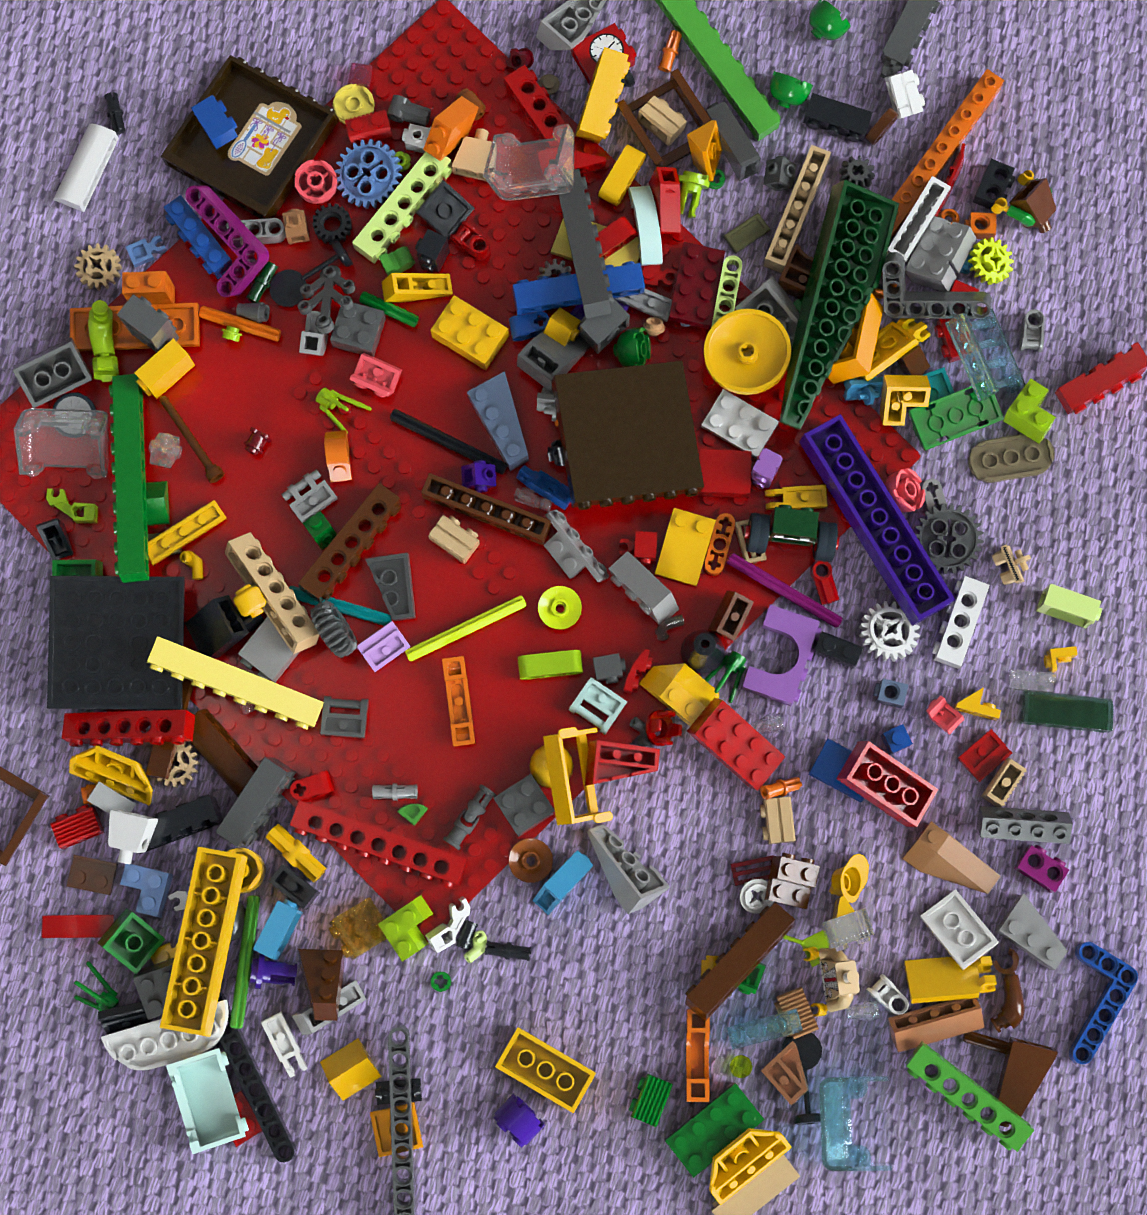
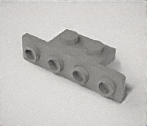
(570, 550)

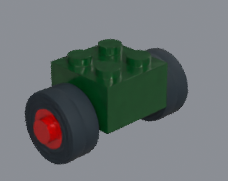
(792, 527)

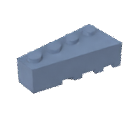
(498, 414)

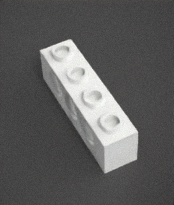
(976, 592)

